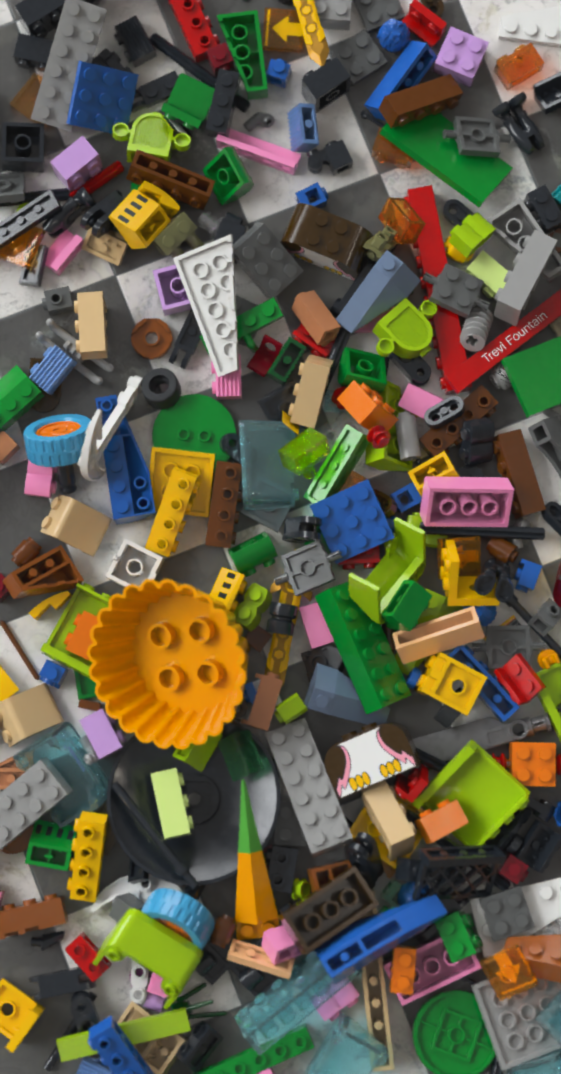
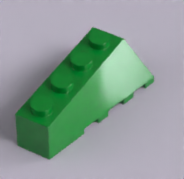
(245, 44)

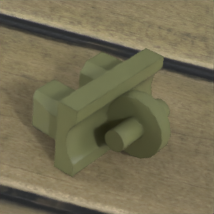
(380, 243)

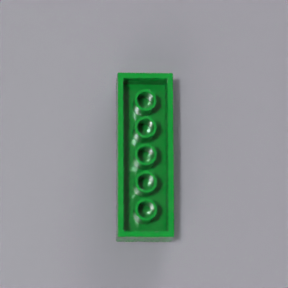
(363, 650)

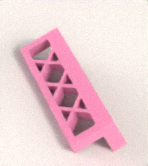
(260, 151)

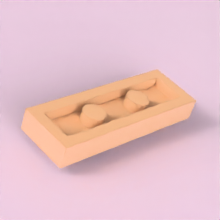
(256, 958)

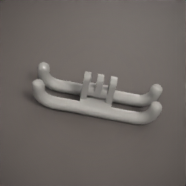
(70, 349)

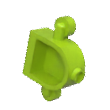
(151, 135)
(406, 330)

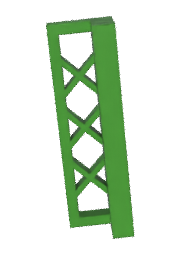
(337, 464)

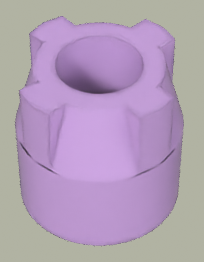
(154, 1002)

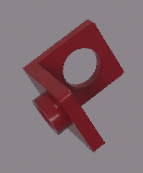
(264, 356)

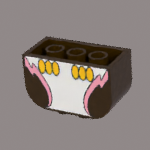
(326, 241)
(370, 757)

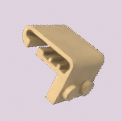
(75, 524)
(28, 714)

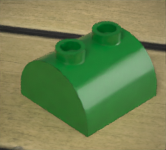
(229, 176)
(362, 368)
(253, 553)

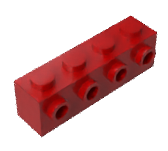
(194, 27)

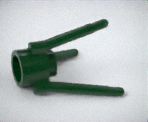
(181, 1003)

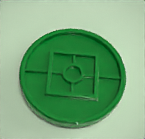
(194, 425)
(452, 1034)

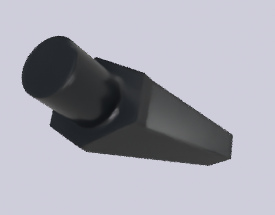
(47, 940)

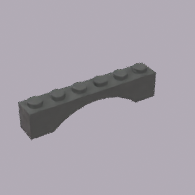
(547, 439)

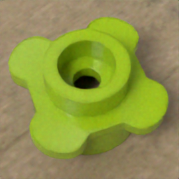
(300, 888)

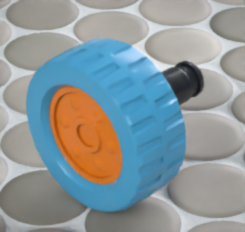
(58, 444)
(181, 913)

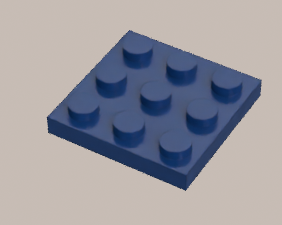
(101, 97)
(353, 520)

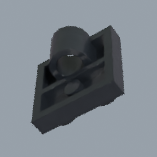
(214, 962)
(253, 979)

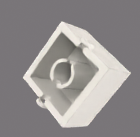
(133, 565)

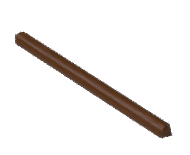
(19, 650)

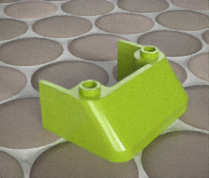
(402, 561)
(154, 948)

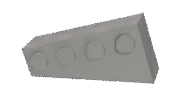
(512, 228)
(524, 277)

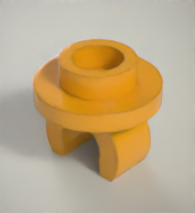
(547, 657)

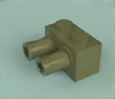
(177, 231)

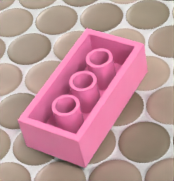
(466, 501)
(434, 969)

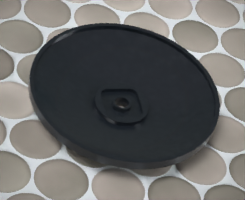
(214, 840)

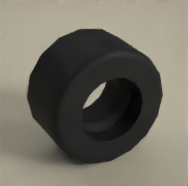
(155, 378)

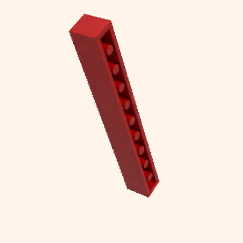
(432, 260)

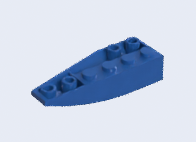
(126, 471)
(375, 936)

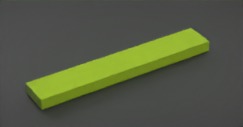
(136, 1030)

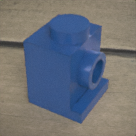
(280, 70)
(312, 191)
(411, 493)
(527, 575)
(53, 674)

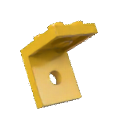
(458, 588)
(438, 680)
(23, 1017)

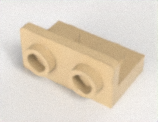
(108, 247)

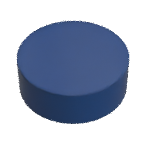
(413, 677)

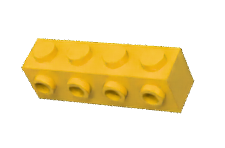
(172, 511)
(88, 856)

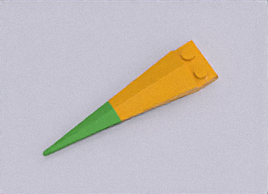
(254, 896)

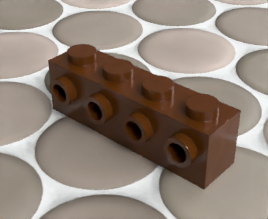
(420, 101)
(173, 179)
(477, 405)
(517, 467)
(223, 505)

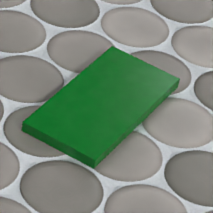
(469, 175)
(536, 376)

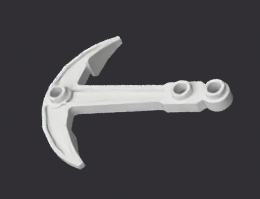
(99, 437)
(120, 887)

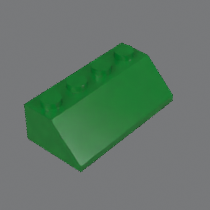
(16, 397)

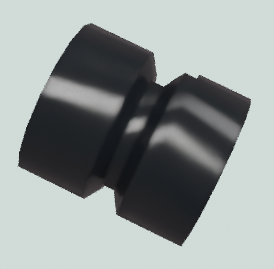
(282, 618)

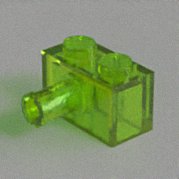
(304, 452)

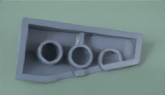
(380, 290)
(336, 696)

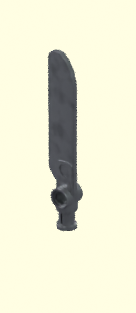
(485, 732)

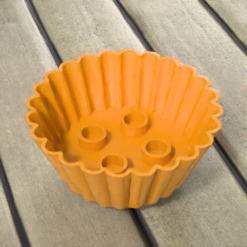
(168, 663)

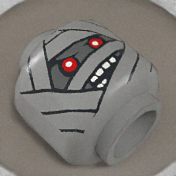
(499, 377)

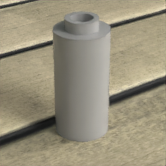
(407, 437)

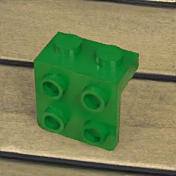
(189, 102)
(459, 936)

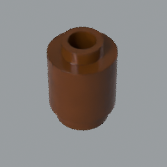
(502, 550)
(25, 552)
(222, 931)

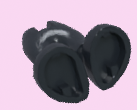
(529, 128)
(70, 211)
(485, 582)

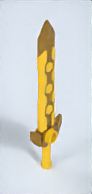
(312, 31)
(280, 646)

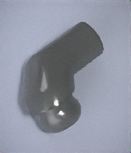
(259, 119)

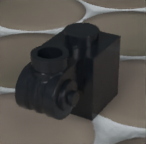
(333, 154)

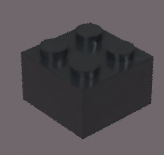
(325, 84)
(22, 147)

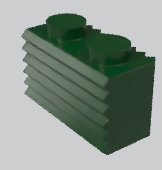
(286, 361)

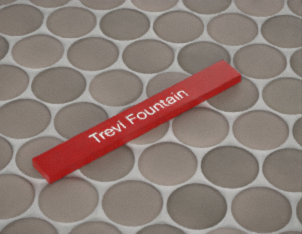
(505, 344)

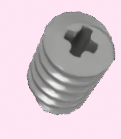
(476, 329)

